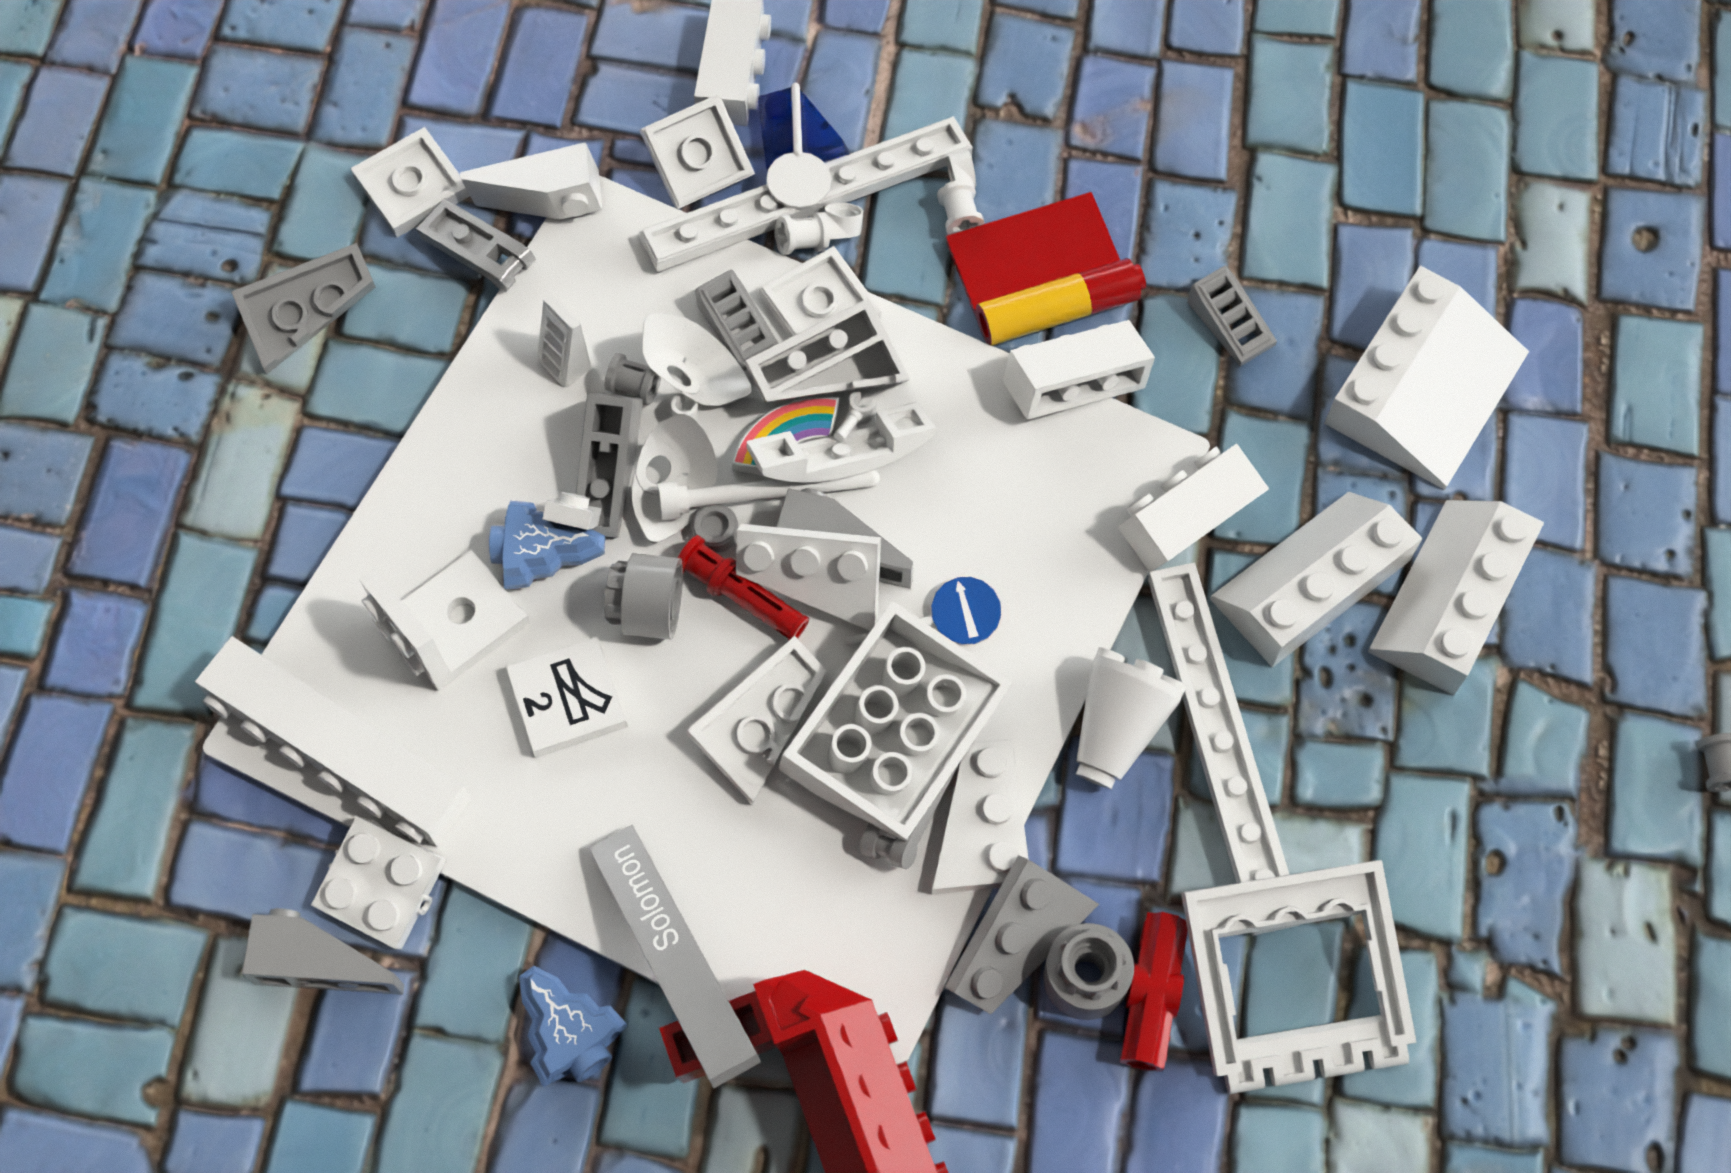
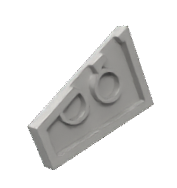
(301, 302)
(1016, 934)

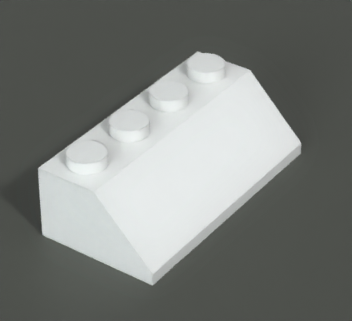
(1316, 574)
(1455, 591)

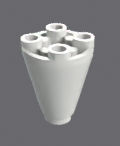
(1122, 715)

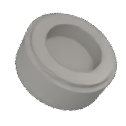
(717, 526)

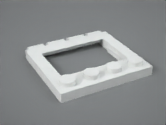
(1285, 903)

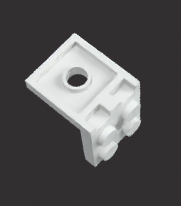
(423, 625)

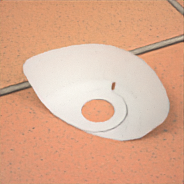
(709, 365)
(688, 451)

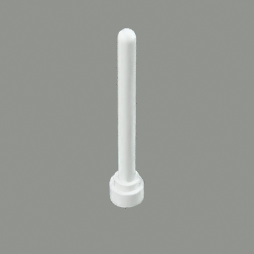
(678, 499)

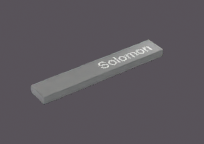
(674, 957)

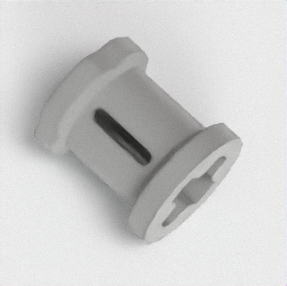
(631, 378)
(1718, 760)

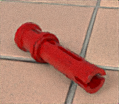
(721, 578)

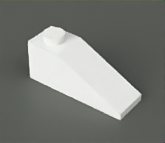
(544, 184)

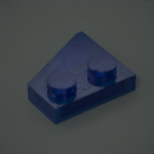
(777, 128)

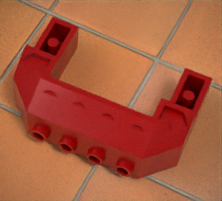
(839, 1069)

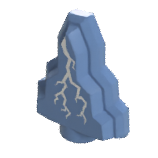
(537, 547)
(566, 1028)

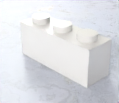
(733, 56)
(1078, 369)
(1191, 505)

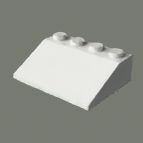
(1428, 379)
(895, 723)

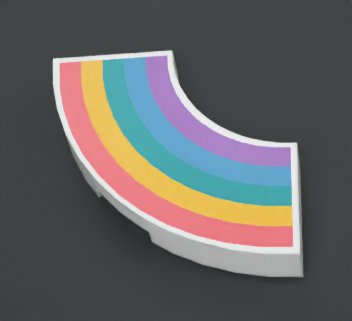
(805, 418)

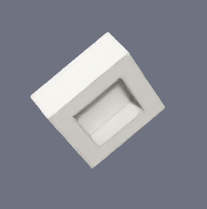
(572, 511)

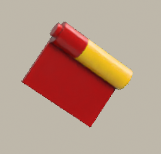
(1042, 269)

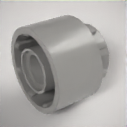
(645, 595)
(1088, 944)

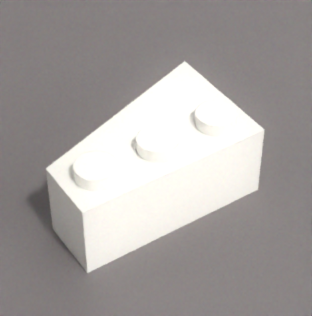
(829, 357)

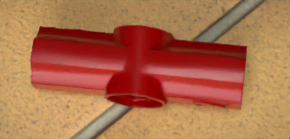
(1154, 992)

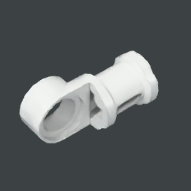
(959, 194)
(815, 232)

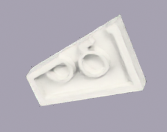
(815, 567)
(758, 717)
(983, 822)

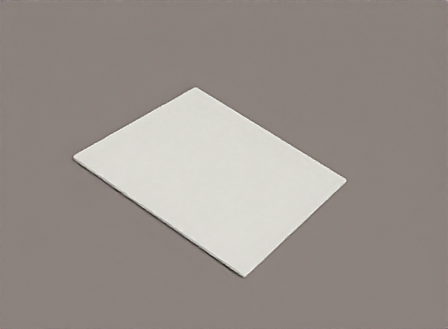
(767, 880)

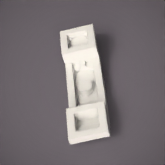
(896, 434)

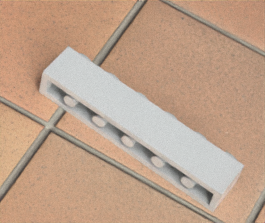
(334, 742)

